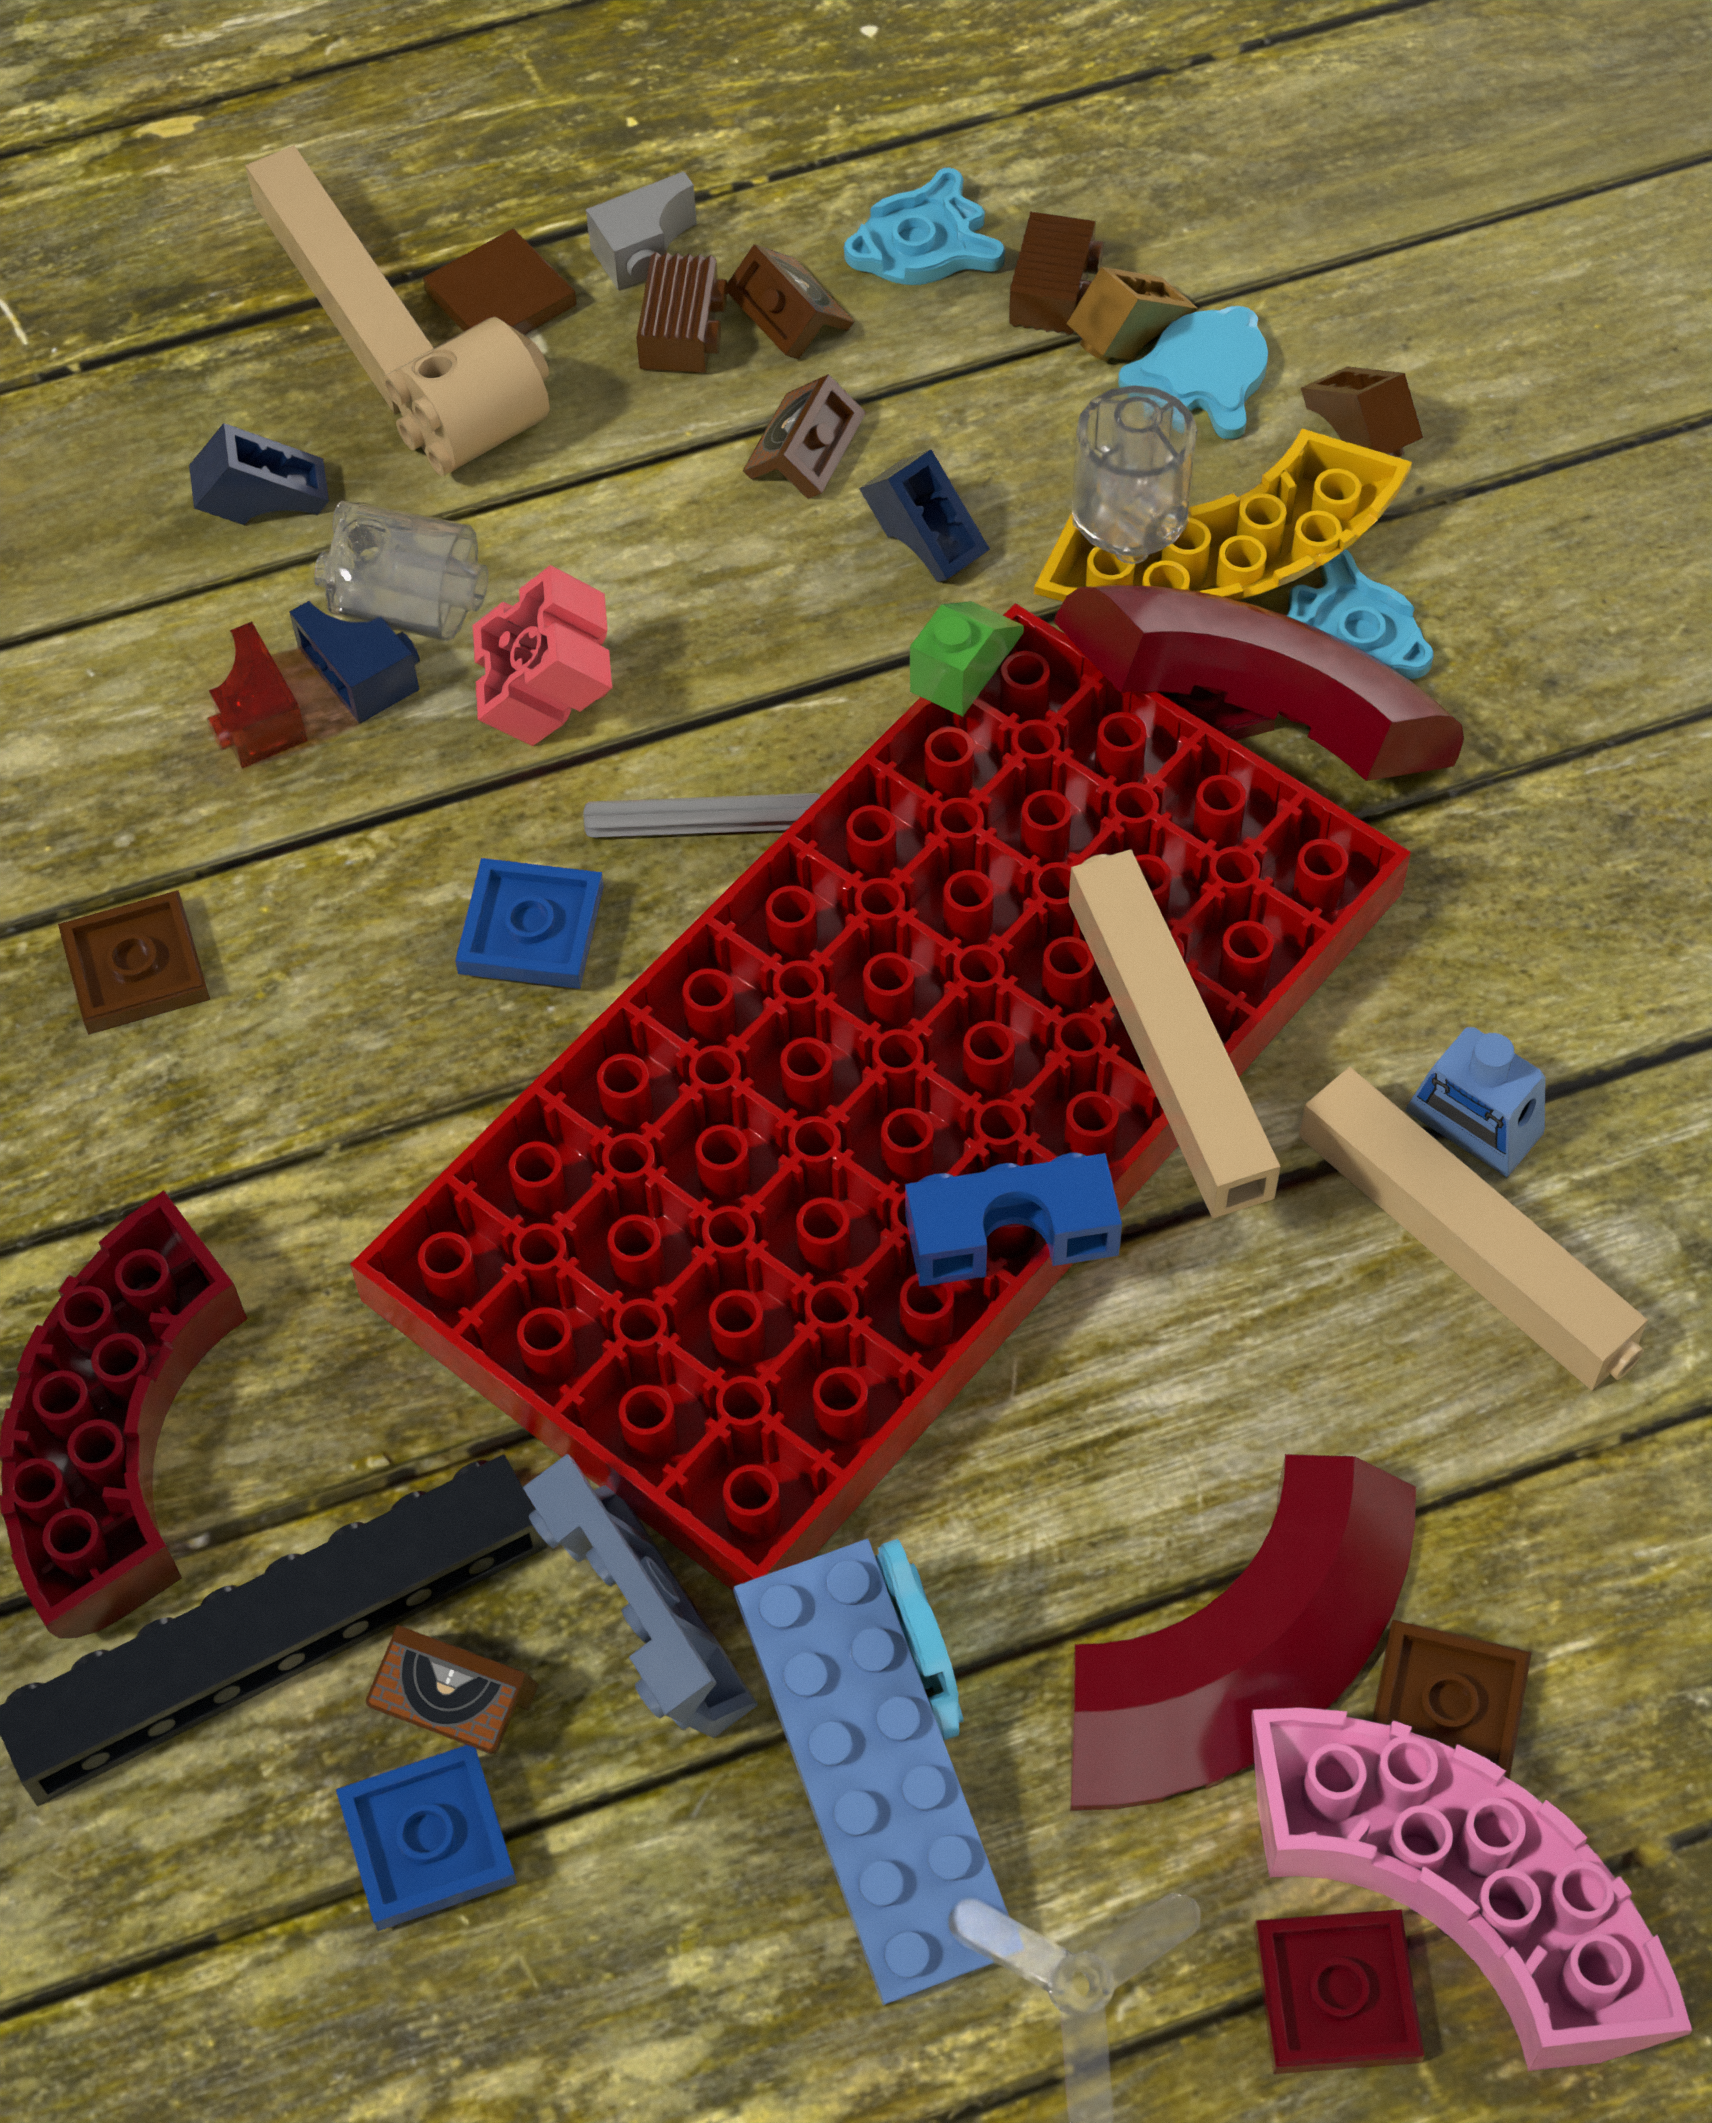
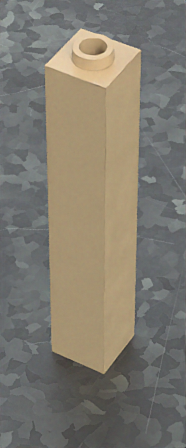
(335, 266)
(1173, 1034)
(1474, 1230)

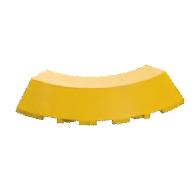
(1245, 545)

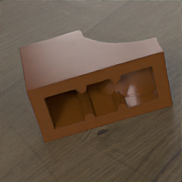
(1366, 408)

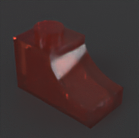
(254, 704)

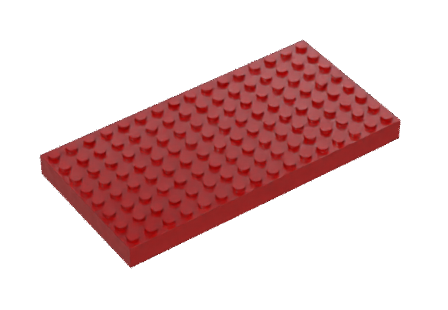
(700, 1210)

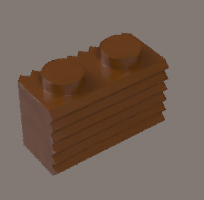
(1053, 271)
(679, 313)

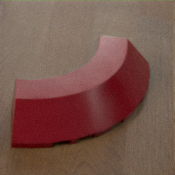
(1285, 1634)

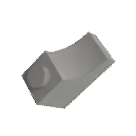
(639, 224)

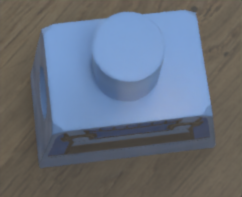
(1484, 1099)

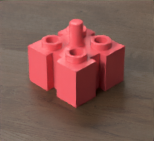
(542, 656)

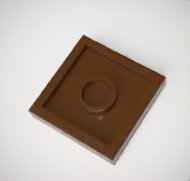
(501, 282)
(133, 962)
(1453, 1690)

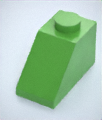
(960, 653)

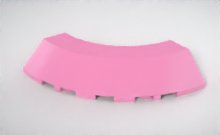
(1479, 1864)

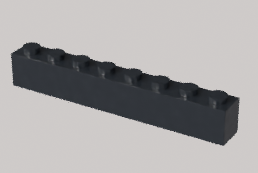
(267, 1629)

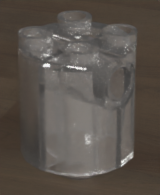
(1133, 471)
(401, 567)

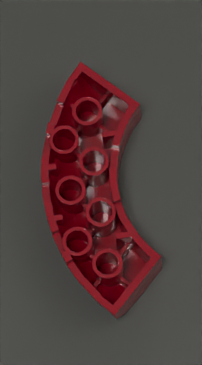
(1263, 664)
(92, 1414)

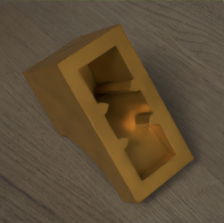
(1125, 312)

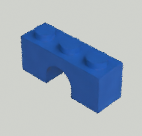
(1062, 1199)

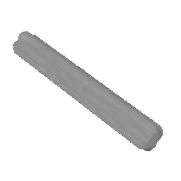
(695, 815)

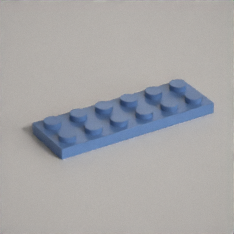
(871, 1764)

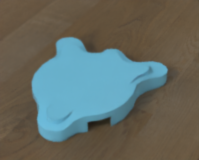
(924, 235)
(1208, 364)
(1364, 616)
(921, 1635)

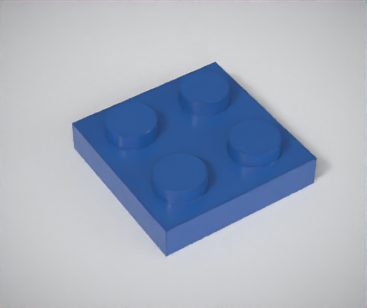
(530, 923)
(425, 1837)

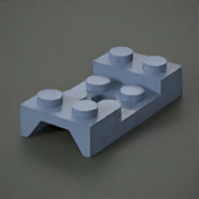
(682, 1661)

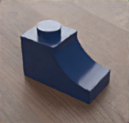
(251, 475)
(926, 514)
(358, 660)

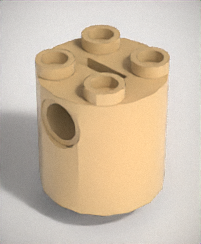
(470, 394)

